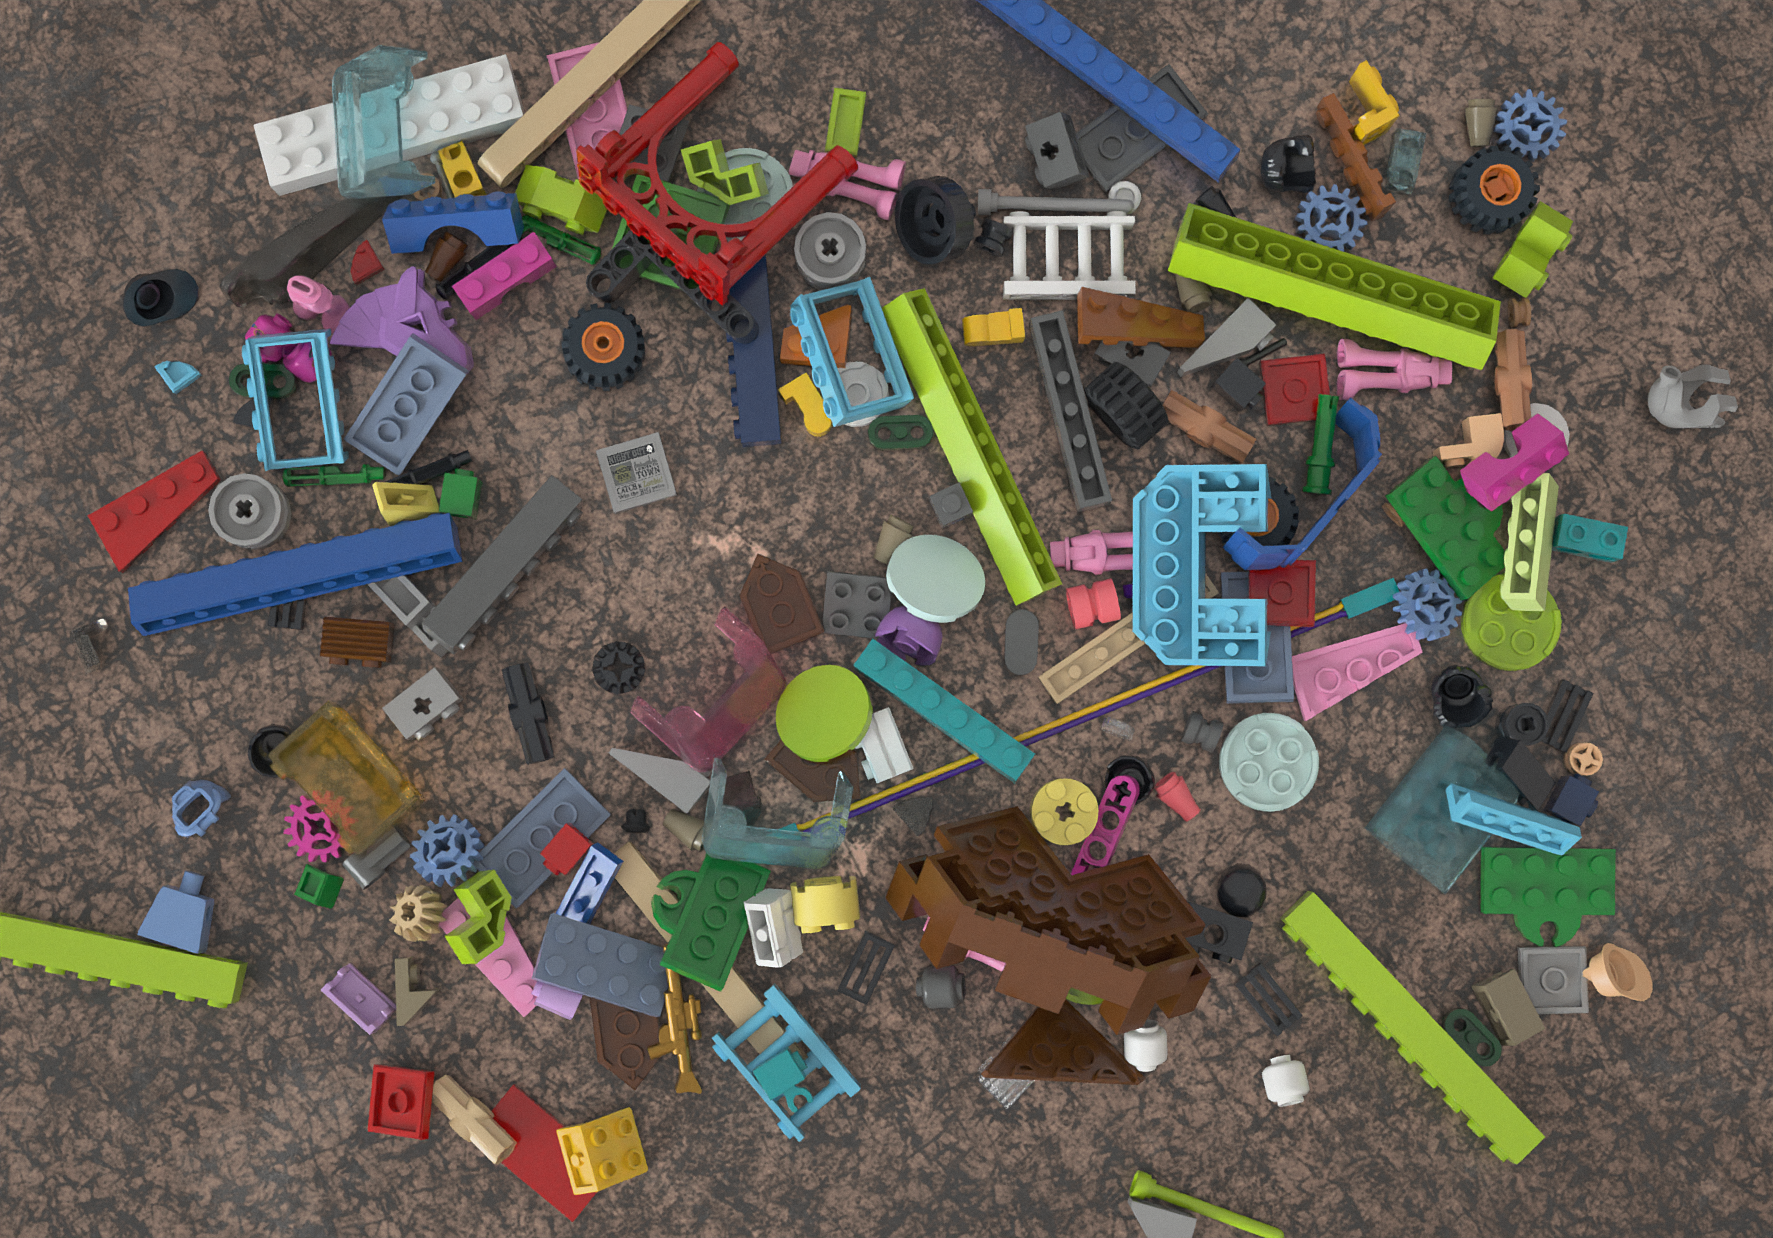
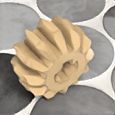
(418, 913)

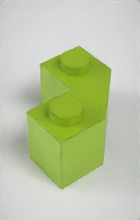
(709, 170)
(550, 195)
(1535, 244)
(487, 905)

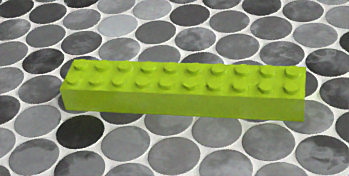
(1335, 286)

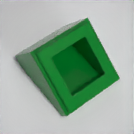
(319, 886)

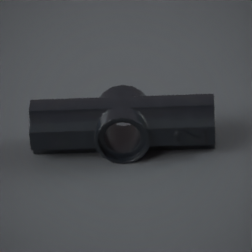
(528, 713)

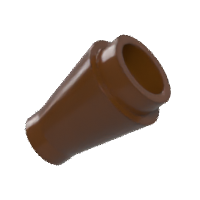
(446, 255)

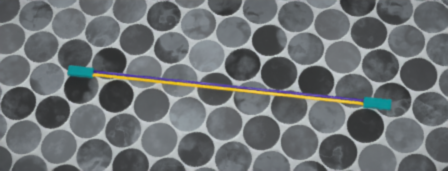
(1352, 606)

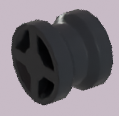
(993, 237)

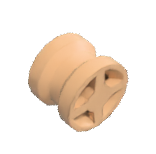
(1589, 761)

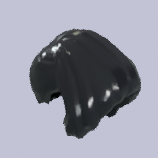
(1289, 165)
(1460, 697)

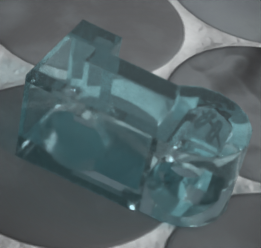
(1404, 160)

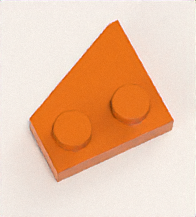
(837, 331)

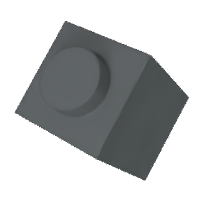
(950, 506)

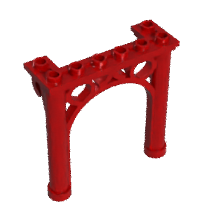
(716, 271)

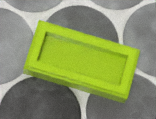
(846, 120)

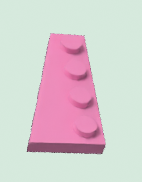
(1340, 669)
(506, 967)

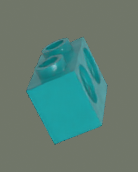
(1589, 538)

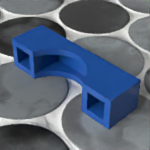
(491, 217)

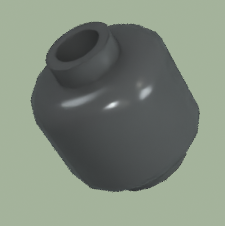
(941, 987)

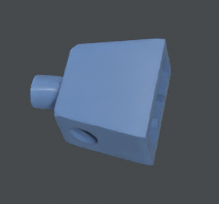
(180, 915)

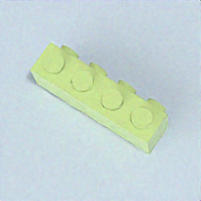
(1530, 545)

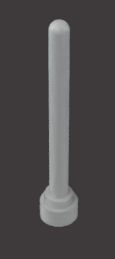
(991, 202)

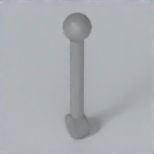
(435, 159)

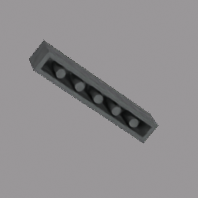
(1070, 411)
(503, 565)

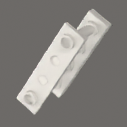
(1052, 285)

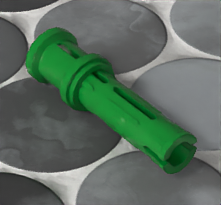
(1320, 460)

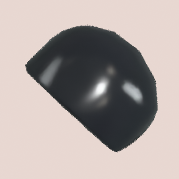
(262, 744)
(1136, 768)
(1241, 890)

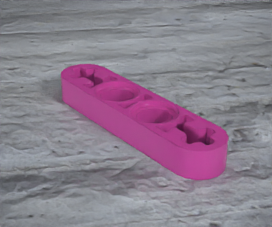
(1108, 837)

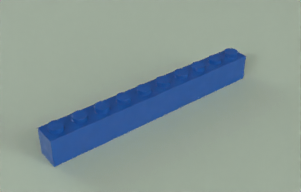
(1119, 83)
(294, 574)

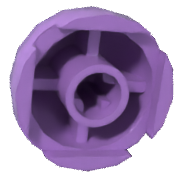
(910, 636)

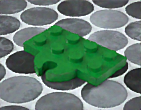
(1450, 526)
(1547, 887)
(708, 918)

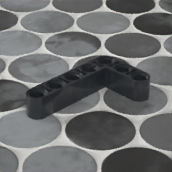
(642, 257)

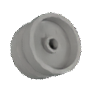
(827, 233)
(230, 510)

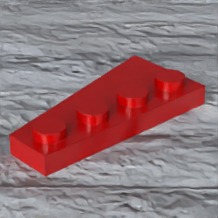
(140, 516)

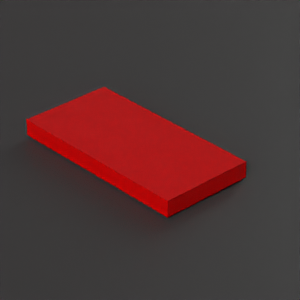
(538, 1152)

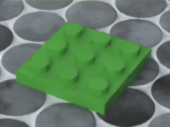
(696, 203)

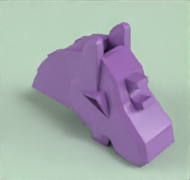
(387, 317)

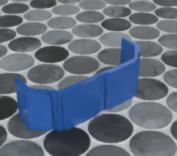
(1360, 425)

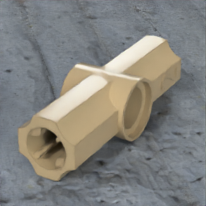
(472, 1119)

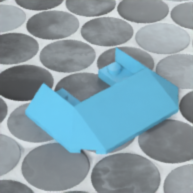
(1170, 565)

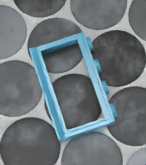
(825, 372)
(327, 395)

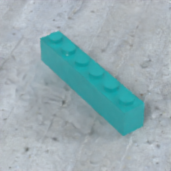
(943, 711)

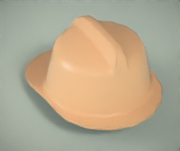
(1619, 974)

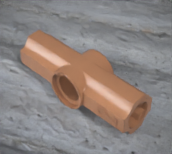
(1512, 378)
(1208, 427)

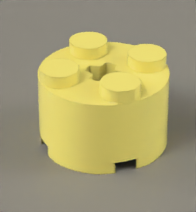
(1081, 804)
(825, 903)

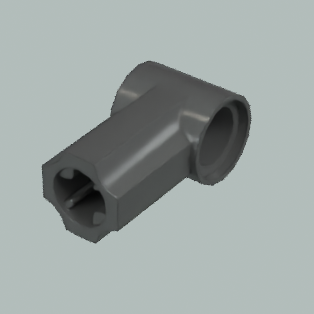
(372, 862)

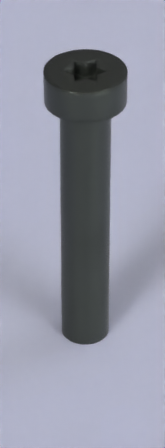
(1264, 352)

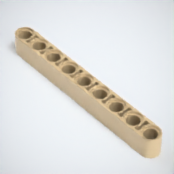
(581, 87)
(737, 996)

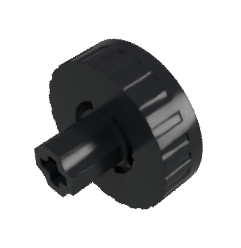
(949, 217)

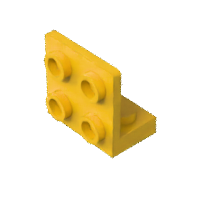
(1380, 107)
(602, 1151)

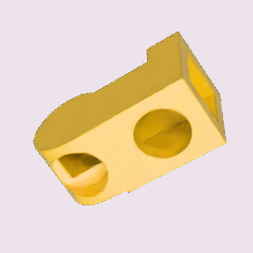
(461, 170)
(994, 328)
(809, 403)

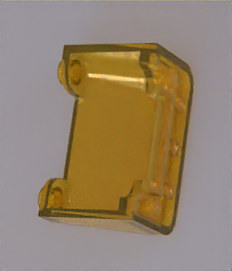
(346, 777)

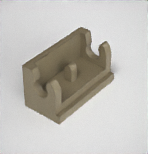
(1508, 1007)

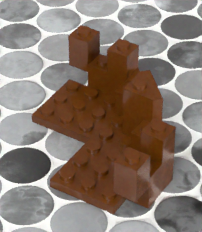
(1097, 931)

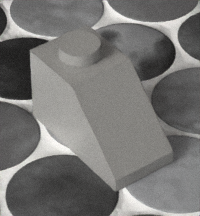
(1162, 1221)

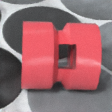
(1092, 604)

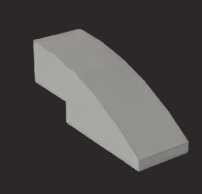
(410, 607)

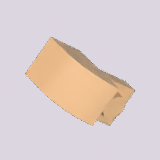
(1480, 435)

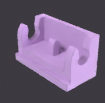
(359, 998)

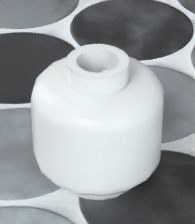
(1146, 1046)
(1285, 1081)

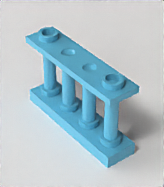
(797, 1030)

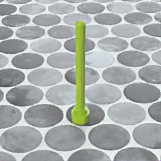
(1145, 1187)

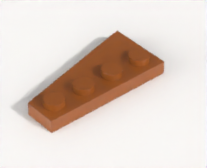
(1354, 156)
(1127, 319)

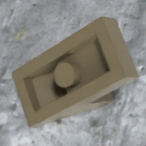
(408, 999)

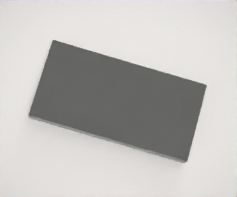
(1119, 145)

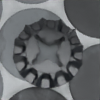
(628, 655)

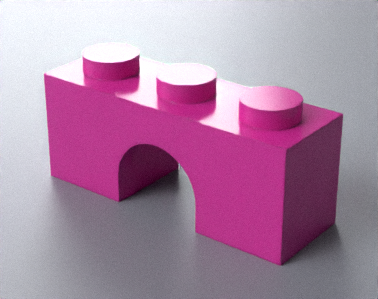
(488, 284)
(1497, 480)

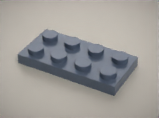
(406, 404)
(1259, 683)
(517, 847)
(602, 965)

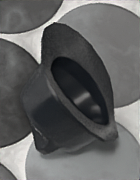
(159, 296)

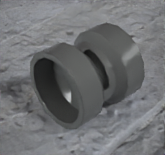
(1200, 731)

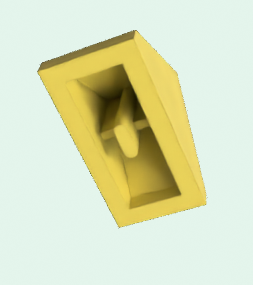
(405, 501)

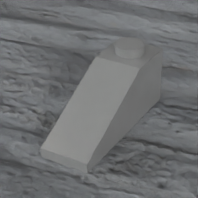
(1234, 338)
(668, 776)

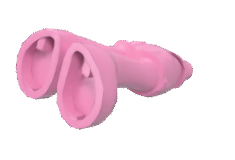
(881, 200)
(313, 298)
(1410, 369)
(1090, 554)

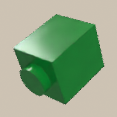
(460, 494)

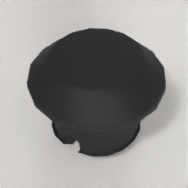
(636, 823)

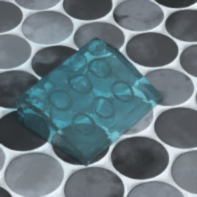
(1417, 815)

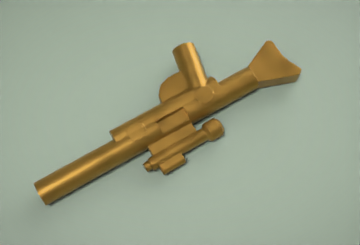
(674, 1034)

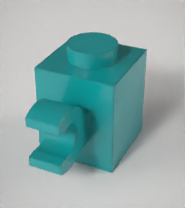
(781, 1075)

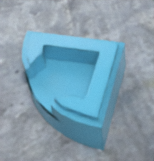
(177, 374)

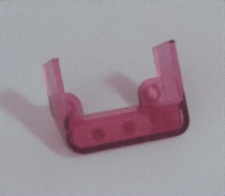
(714, 734)

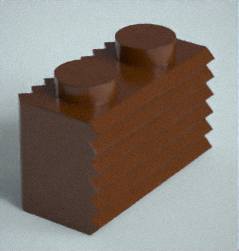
(357, 640)

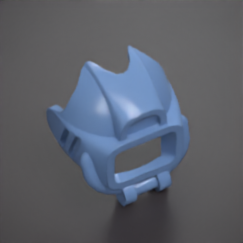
(186, 794)

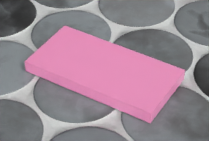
(598, 120)

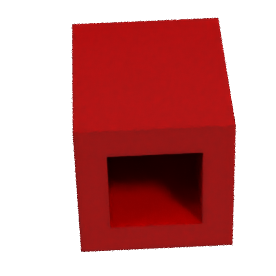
(566, 850)

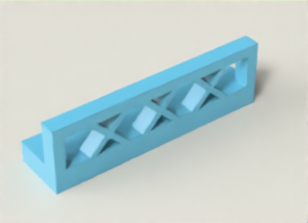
(1511, 820)

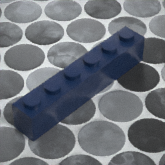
(755, 364)

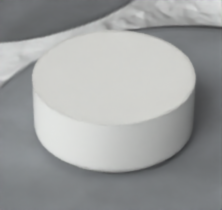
(1126, 190)

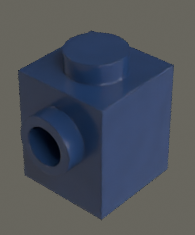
(1572, 800)

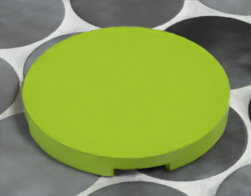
(1506, 636)
(823, 713)

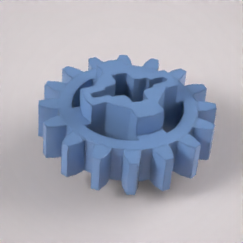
(1539, 114)
(1323, 209)
(1426, 620)
(450, 836)

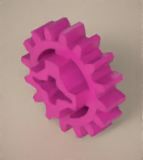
(311, 837)

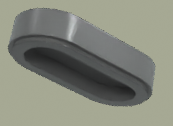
(1021, 642)

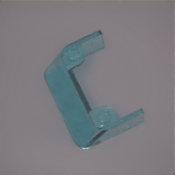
(369, 124)
(729, 838)

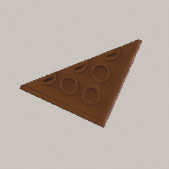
(1063, 1050)

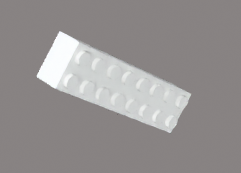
(436, 113)

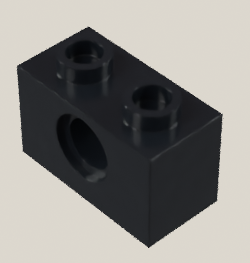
(1233, 934)

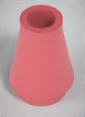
(1176, 795)

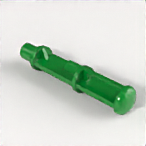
(561, 240)
(332, 475)

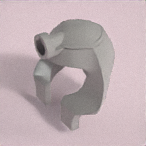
(1671, 395)

